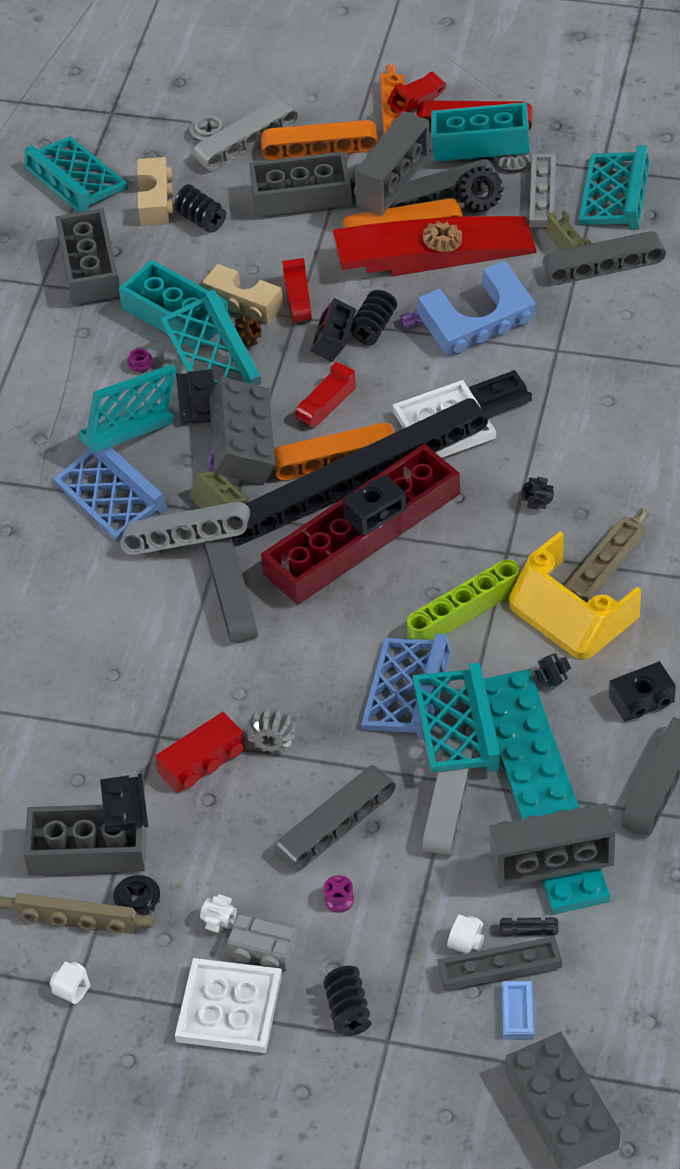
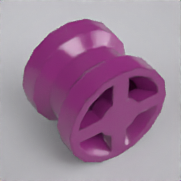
(338, 886)

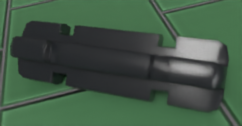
(529, 926)

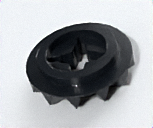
(137, 885)

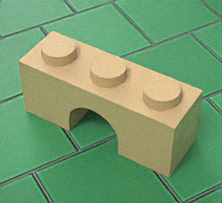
(155, 191)
(260, 301)

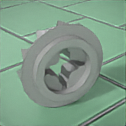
(200, 126)
(510, 163)

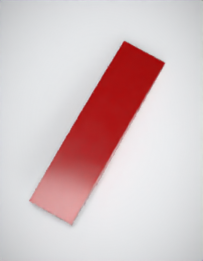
(401, 247)

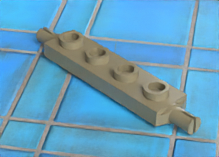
(608, 556)
(76, 913)

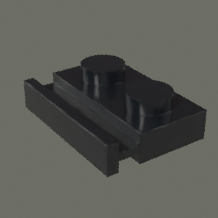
(501, 393)
(194, 395)
(123, 803)

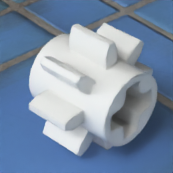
(218, 913)

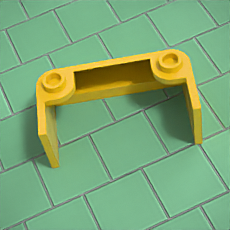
(562, 615)

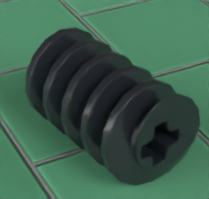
(199, 208)
(373, 316)
(347, 1001)

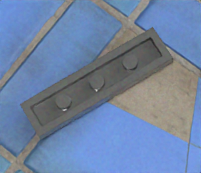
(499, 963)

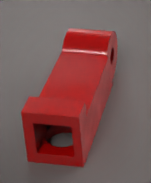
(415, 92)
(297, 289)
(327, 395)

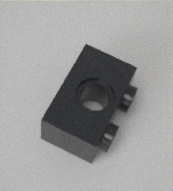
(374, 504)
(642, 691)

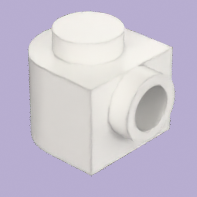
(466, 935)
(70, 982)

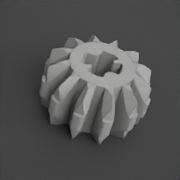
(271, 730)

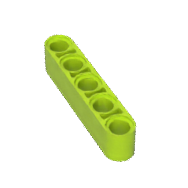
(464, 601)

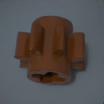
(248, 330)

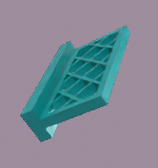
(62, 181)
(633, 188)
(227, 334)
(133, 421)
(480, 720)

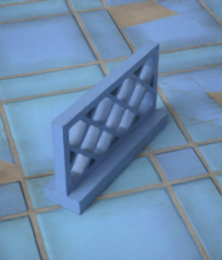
(128, 478)
(436, 661)

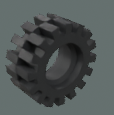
(492, 182)

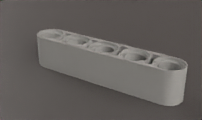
(243, 134)
(195, 520)
(447, 805)

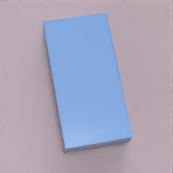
(517, 1010)

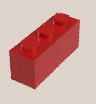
(200, 752)

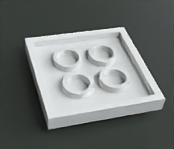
(429, 403)
(228, 1005)

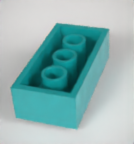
(480, 132)
(160, 291)

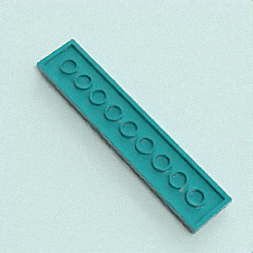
(538, 777)

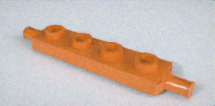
(387, 84)

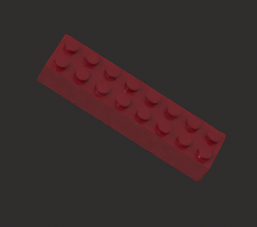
(332, 546)

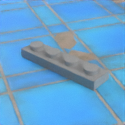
(542, 189)

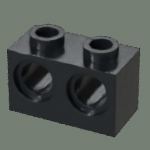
(333, 330)

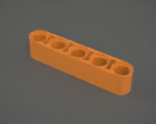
(319, 139)
(425, 210)
(309, 455)

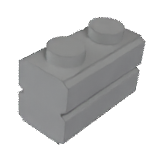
(262, 942)

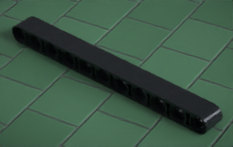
(359, 467)

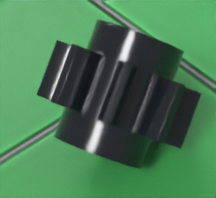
(537, 493)
(552, 669)

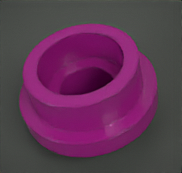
(139, 360)

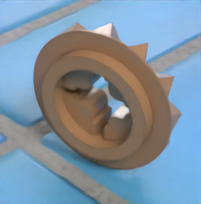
(442, 243)

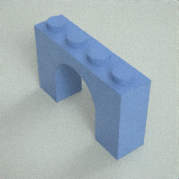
(457, 332)

